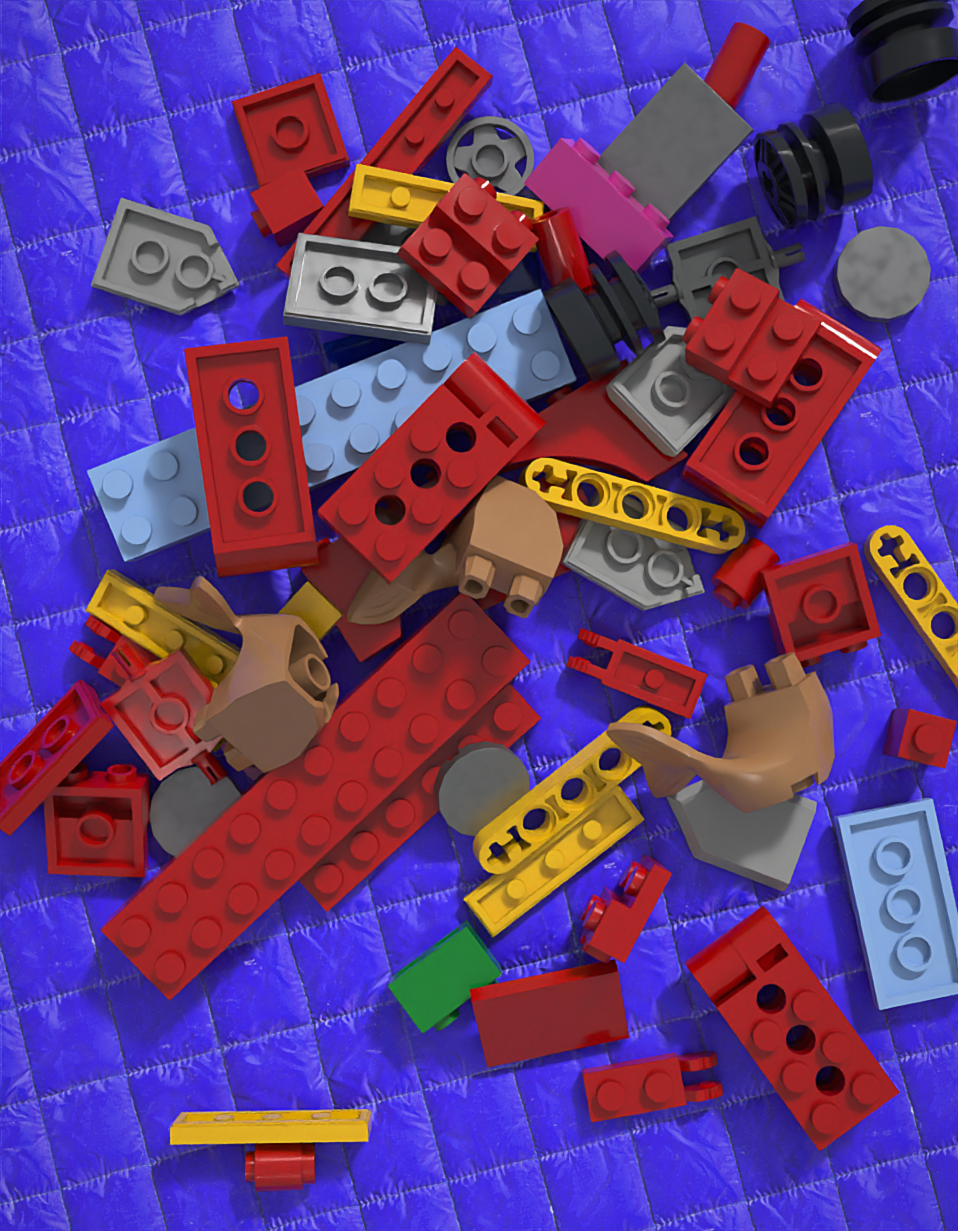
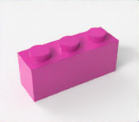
(600, 204)

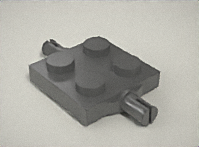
(706, 257)

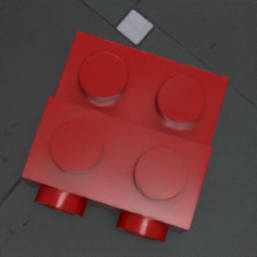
(469, 244)
(749, 337)
(820, 604)
(99, 822)
(616, 920)

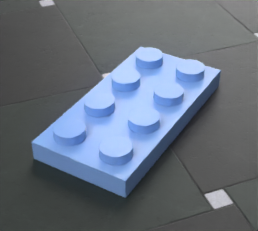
(902, 901)

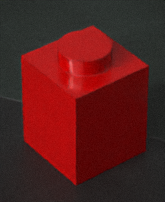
(285, 206)
(919, 737)

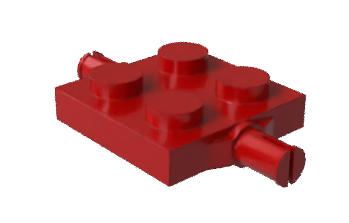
(159, 710)

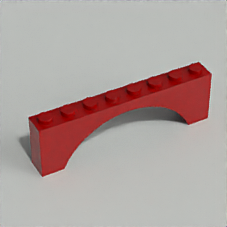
(579, 430)

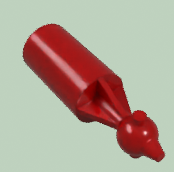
(737, 62)
(561, 248)

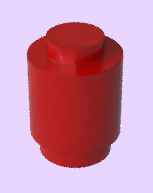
(738, 577)
(280, 1166)

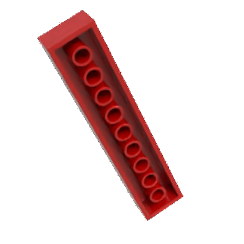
(314, 801)

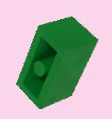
(442, 978)

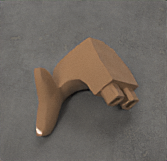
(500, 542)
(276, 690)
(773, 746)

